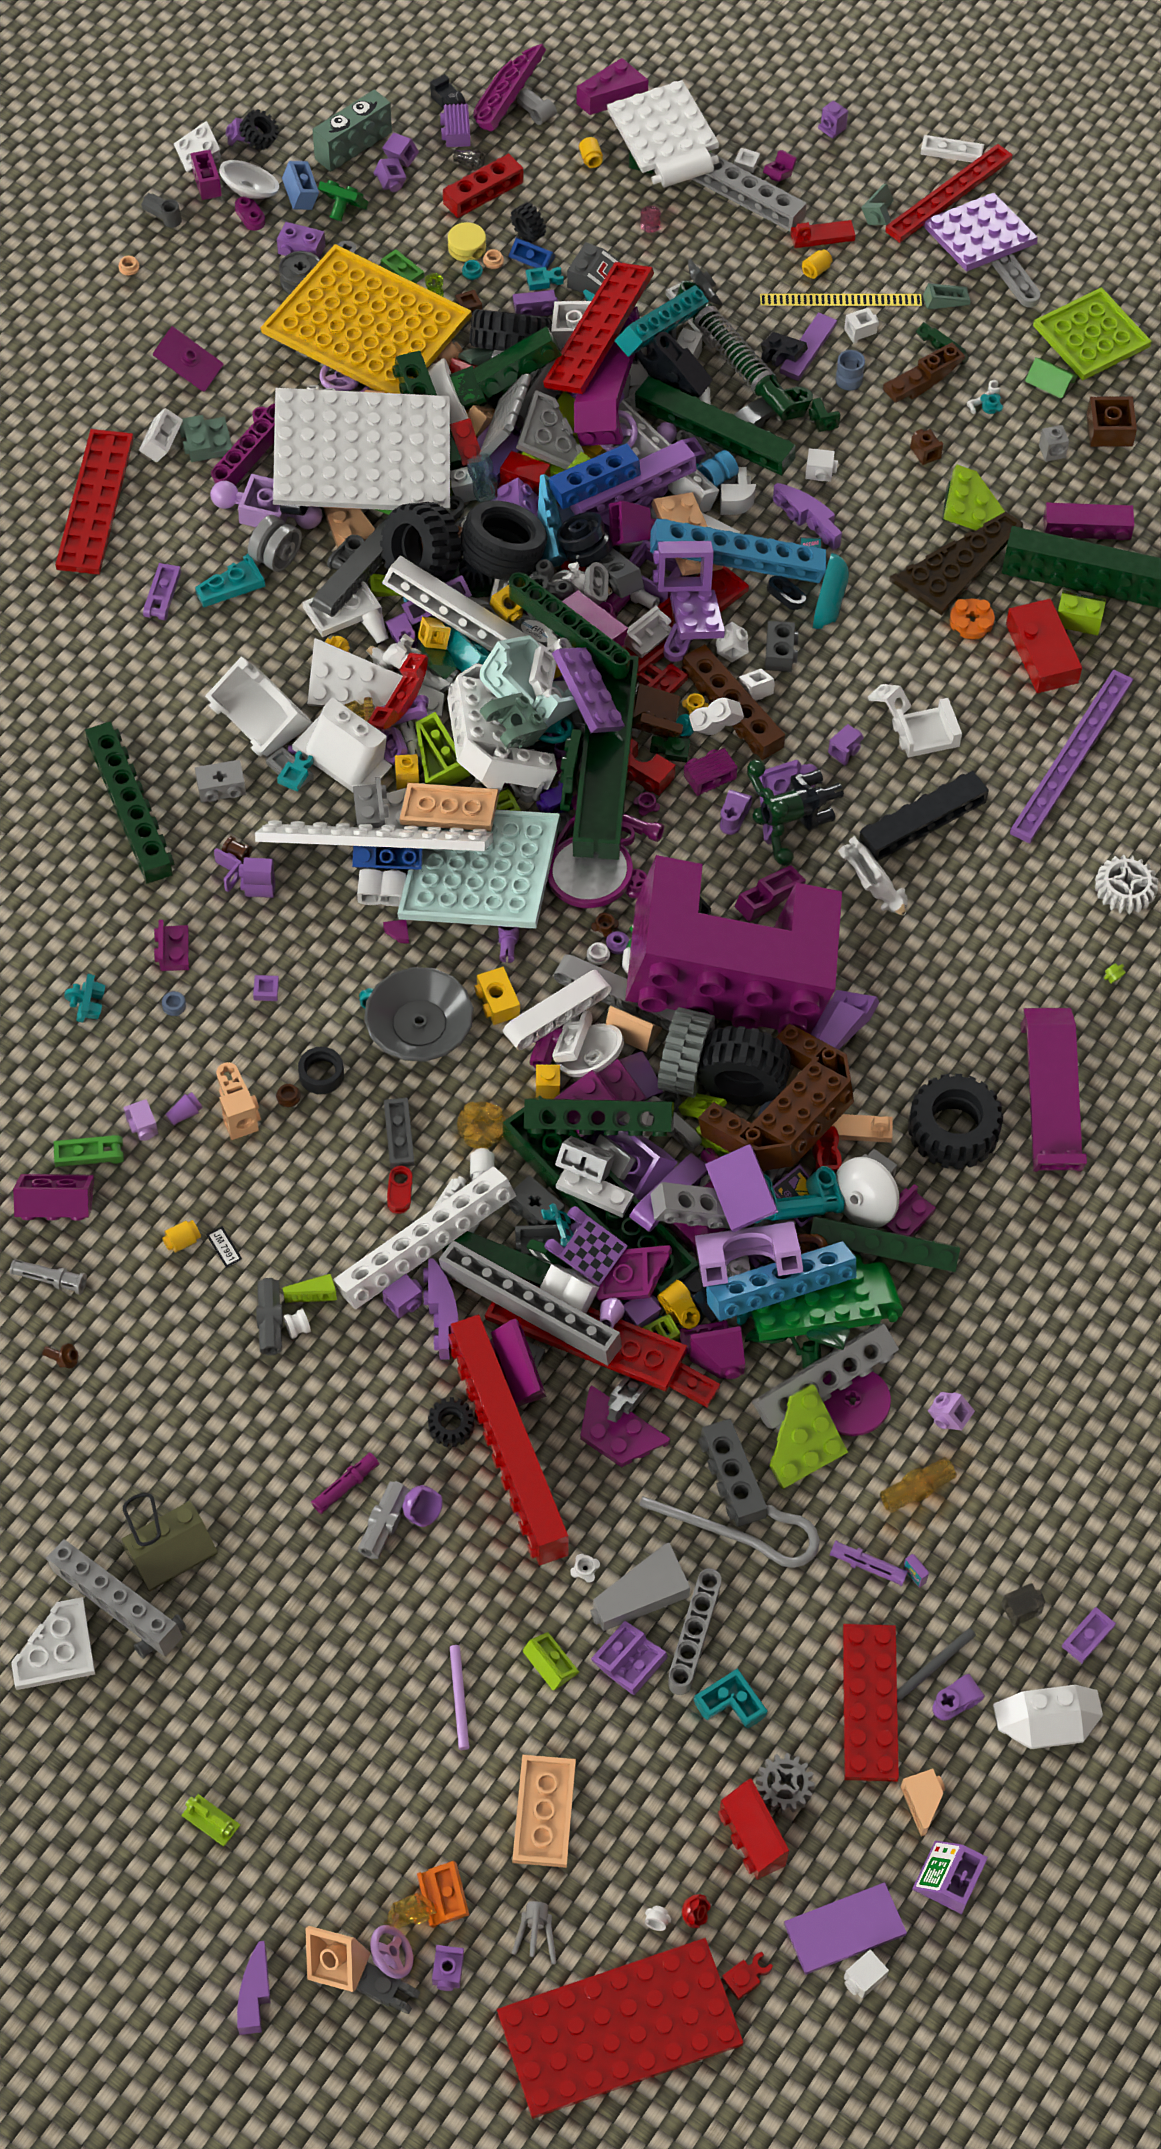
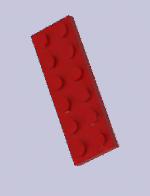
(870, 1703)

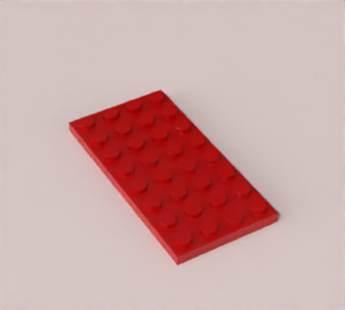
(619, 2027)

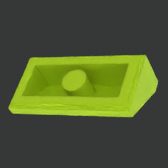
(550, 1660)

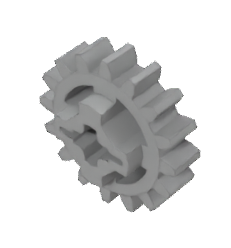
(777, 1791)

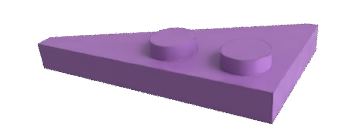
(778, 781)

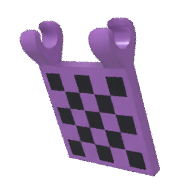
(591, 1248)

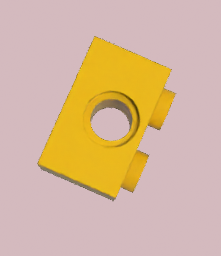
(497, 983)

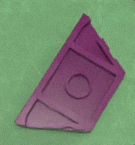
(634, 1274)
(621, 1440)

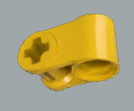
(679, 1304)

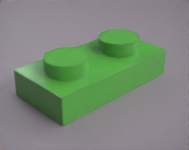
(402, 266)

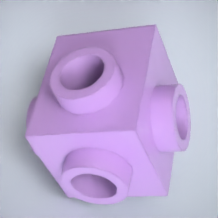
(951, 1411)

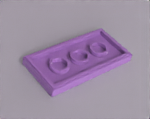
(845, 1928)

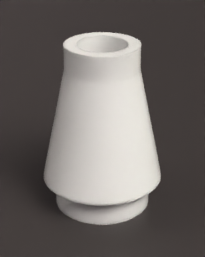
(375, 625)

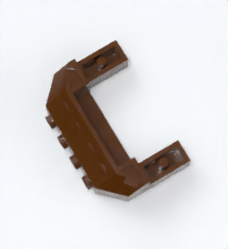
(797, 1114)

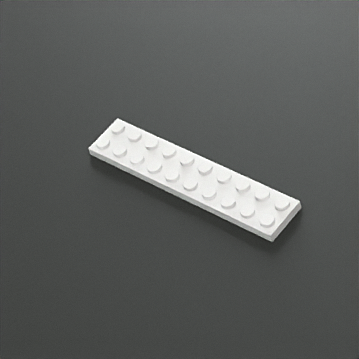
(378, 837)

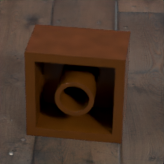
(1111, 421)

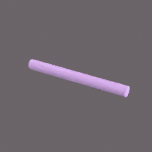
(459, 1697)

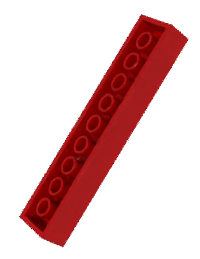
(508, 1440)

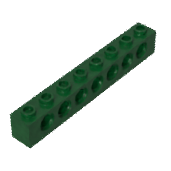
(114, 771)

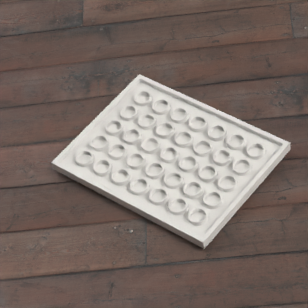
(360, 449)

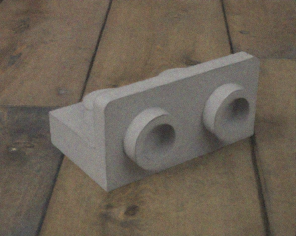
(370, 805)

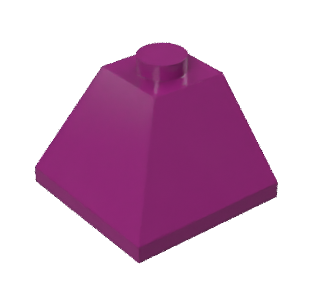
(719, 1352)

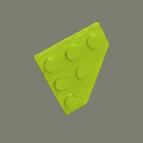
(970, 500)
(805, 1438)

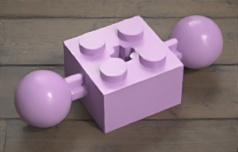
(258, 502)

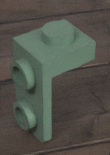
(876, 207)

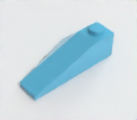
(550, 517)

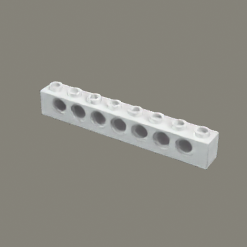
(424, 1237)

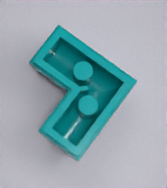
(734, 1692)

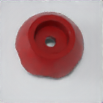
(695, 1910)

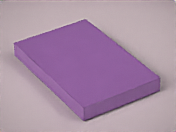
(741, 1188)

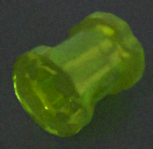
(438, 283)

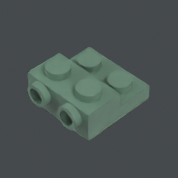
(205, 437)

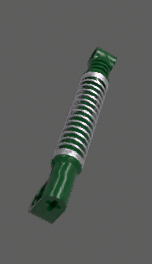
(786, 403)

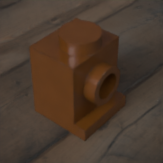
(923, 443)

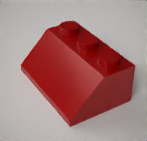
(753, 1830)

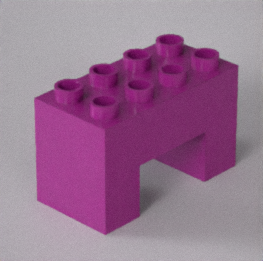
(730, 965)

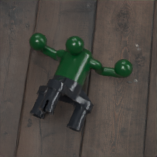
(796, 804)

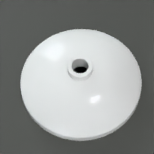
(248, 179)
(599, 1050)
(873, 1187)

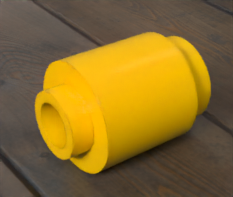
(591, 152)
(817, 263)
(181, 1236)

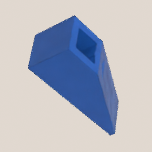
(387, 857)

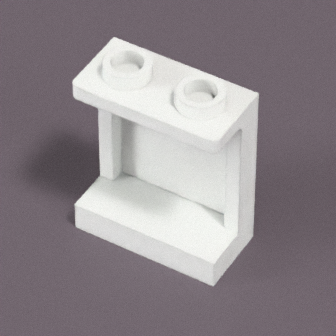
(928, 729)

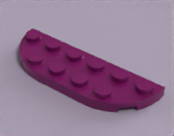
(505, 87)

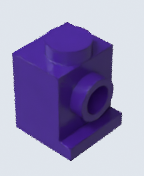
(551, 800)

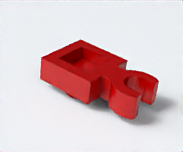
(743, 1977)

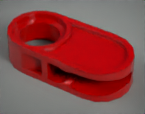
(399, 1193)

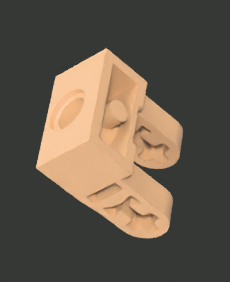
(237, 1105)

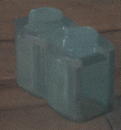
(480, 470)

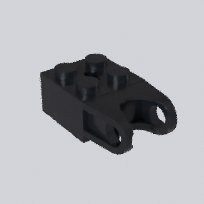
(674, 366)

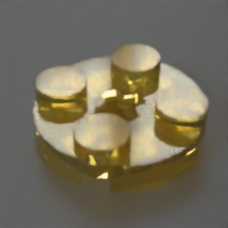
(476, 1112)

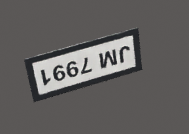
(224, 1246)

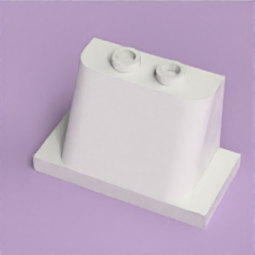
(345, 746)

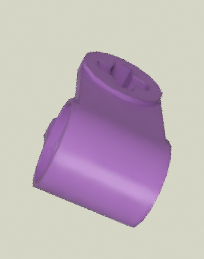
(399, 626)
(734, 811)
(960, 1696)

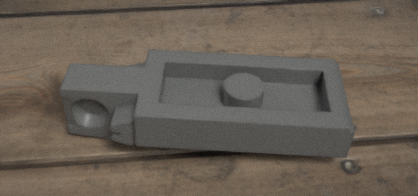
(626, 1397)

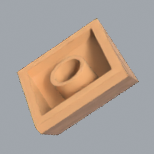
(634, 1029)
(334, 1958)

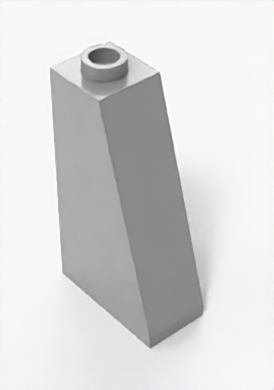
(644, 1589)

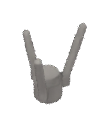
(526, 793)
(536, 1917)

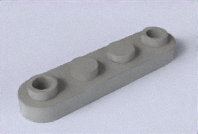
(1017, 280)

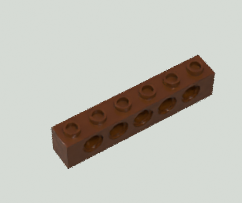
(717, 682)

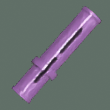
(868, 1563)

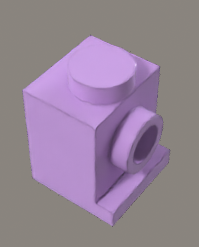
(141, 1120)

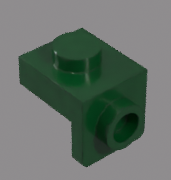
(823, 420)

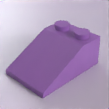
(650, 1166)

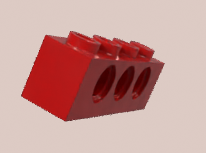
(483, 185)

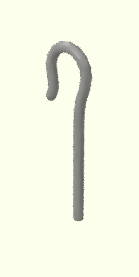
(745, 1538)

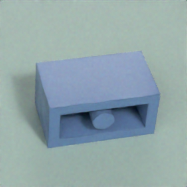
(300, 185)

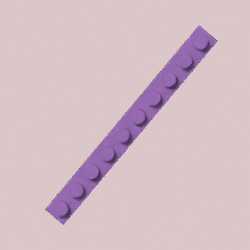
(1071, 756)

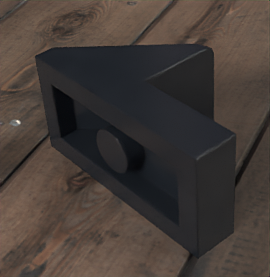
(699, 1295)

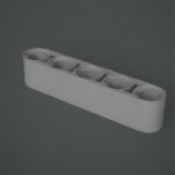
(694, 1643)

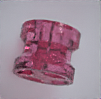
(650, 219)

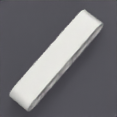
(557, 1009)

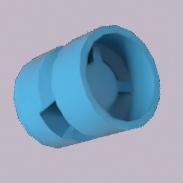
(719, 468)

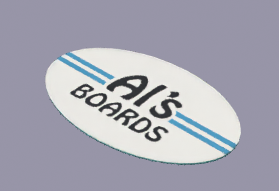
(535, 630)

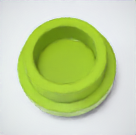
(1114, 973)

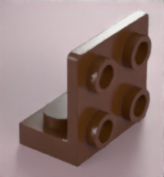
(656, 712)

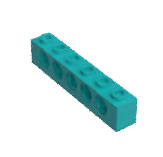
(662, 319)

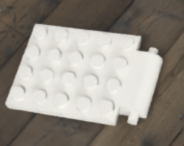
(666, 133)

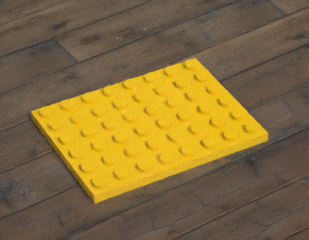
(362, 318)

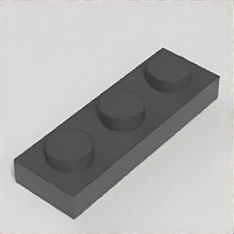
(399, 1132)

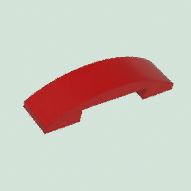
(413, 674)

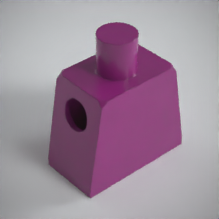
(629, 522)

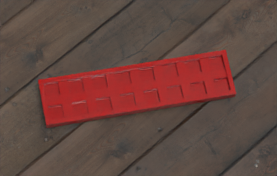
(598, 327)
(94, 502)

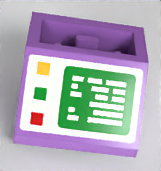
(950, 1874)

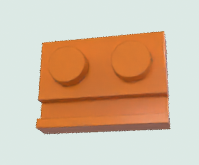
(445, 1890)

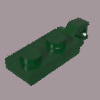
(938, 339)

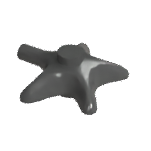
(704, 281)

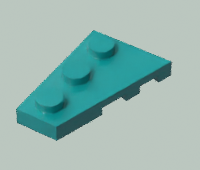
(235, 581)

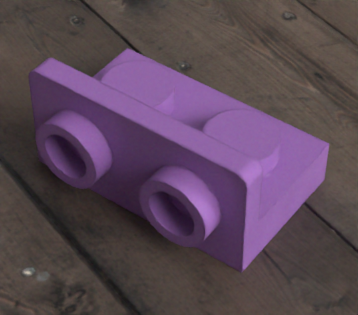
(535, 303)

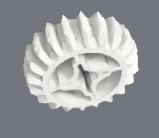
(1119, 890)

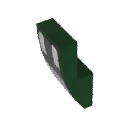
(538, 1250)

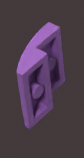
(642, 1073)
(629, 1658)

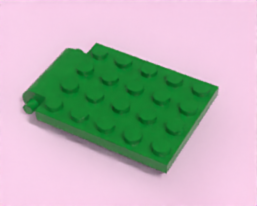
(848, 1303)

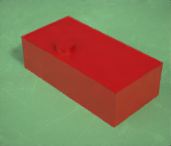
(1043, 645)

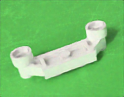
(544, 668)

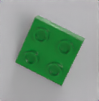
(342, 198)

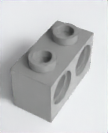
(585, 1159)

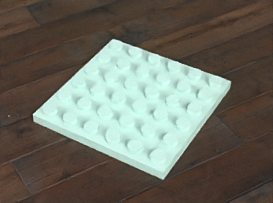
(490, 885)

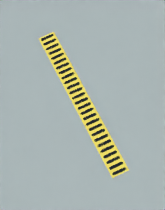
(840, 300)

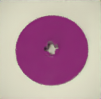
(870, 1407)

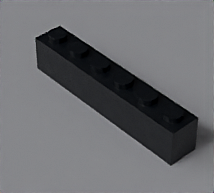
(924, 815)

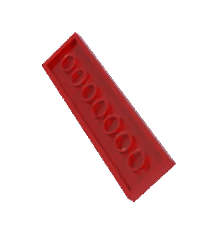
(642, 1355)

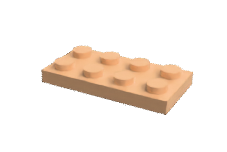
(682, 509)
(449, 806)
(544, 1811)

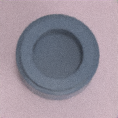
(173, 1003)

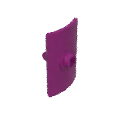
(187, 359)

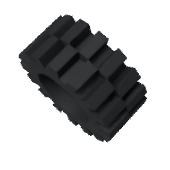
(265, 124)
(528, 222)
(450, 1408)

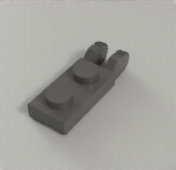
(384, 1988)

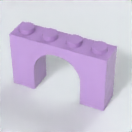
(773, 1240)

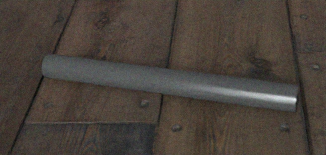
(935, 1663)

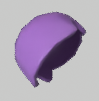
(422, 1505)

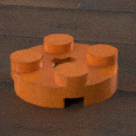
(977, 608)

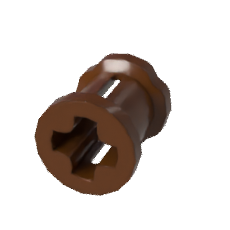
(237, 849)

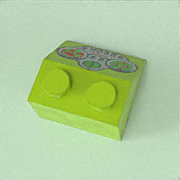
(1081, 612)

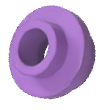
(617, 948)

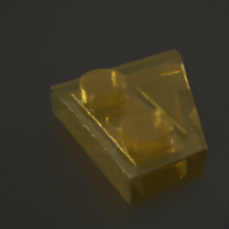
(410, 1910)

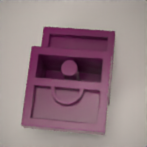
(609, 1084)

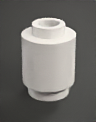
(480, 1162)

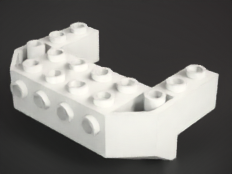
(479, 742)

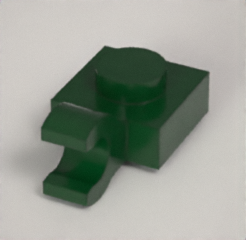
(674, 748)

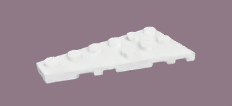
(354, 678)

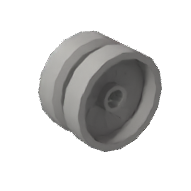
(274, 543)

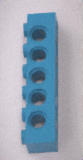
(764, 1286)

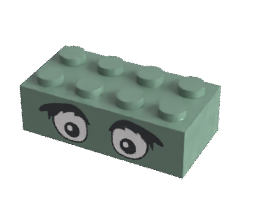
(352, 130)

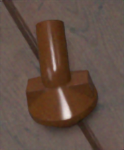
(66, 1357)

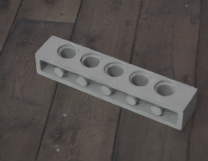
(754, 194)
(693, 1206)
(883, 1348)
(114, 1597)

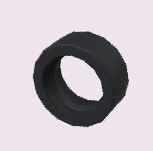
(321, 1054)

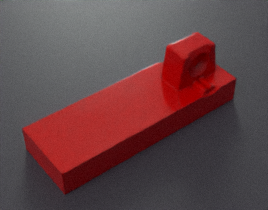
(821, 234)

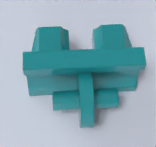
(89, 990)

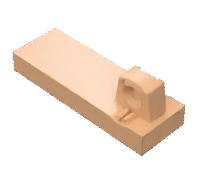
(864, 1128)

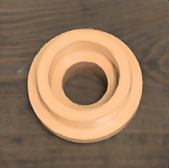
(493, 259)
(128, 265)

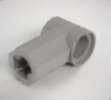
(539, 109)

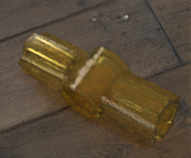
(918, 1484)

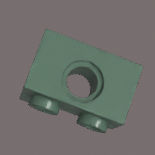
(519, 718)

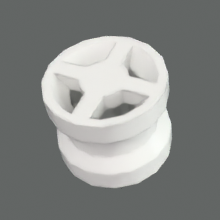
(297, 1323)

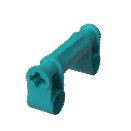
(821, 1199)

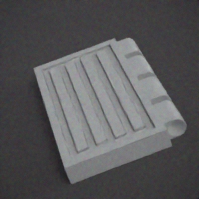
(506, 414)

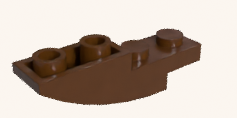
(928, 373)

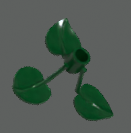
(811, 1351)

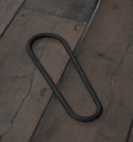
(155, 1518)

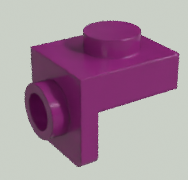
(781, 167)

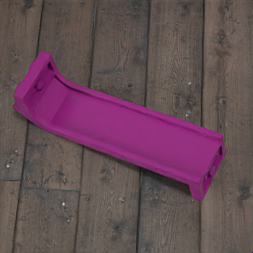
(597, 408)
(1053, 1089)

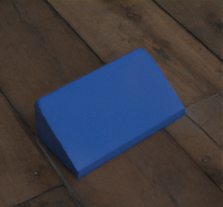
(531, 254)

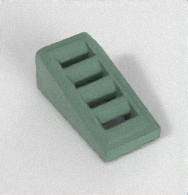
(938, 296)

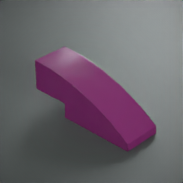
(768, 893)

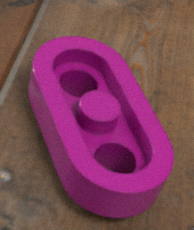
(250, 213)

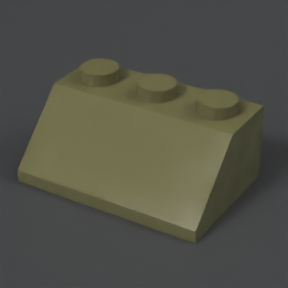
(181, 1546)

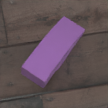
(253, 1992)

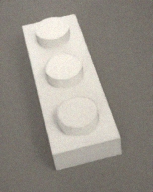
(599, 1194)

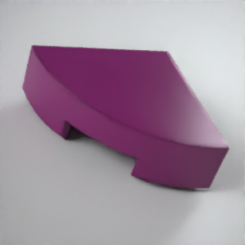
(397, 930)

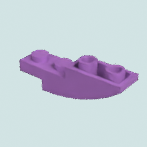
(807, 509)
(441, 1304)

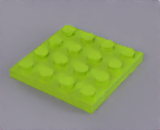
(1092, 333)

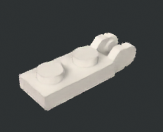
(572, 1038)

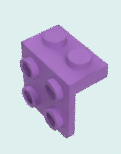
(520, 494)

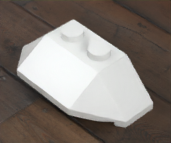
(1049, 1716)

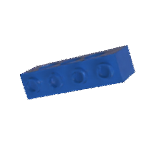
(594, 476)

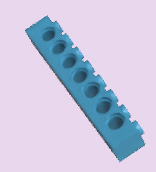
(747, 551)

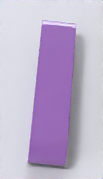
(688, 1172)

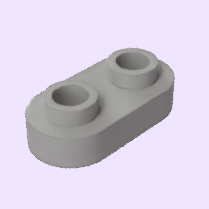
(596, 583)

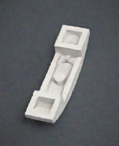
(443, 386)

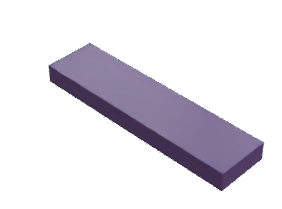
(815, 337)

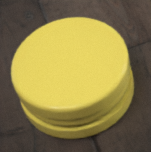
(466, 242)

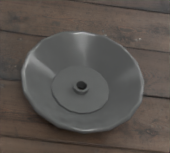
(414, 997)

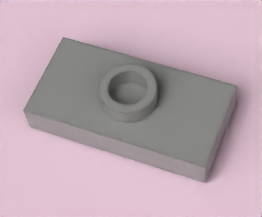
(622, 1162)

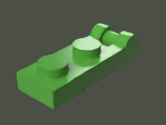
(88, 1151)

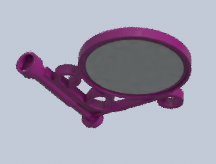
(594, 880)

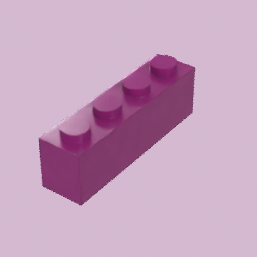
(1089, 520)

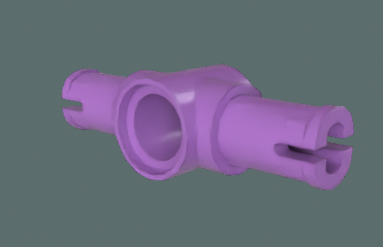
(507, 939)

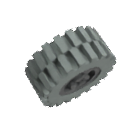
(684, 1051)

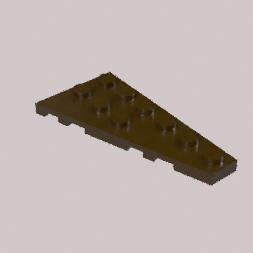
(953, 568)

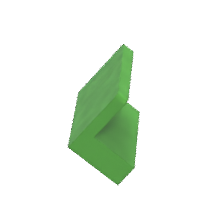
(1050, 377)

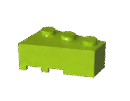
(438, 753)

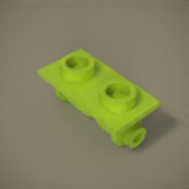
(210, 1819)

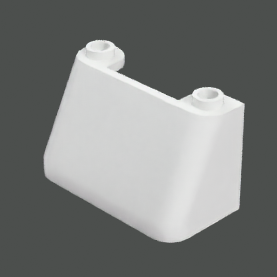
(257, 707)

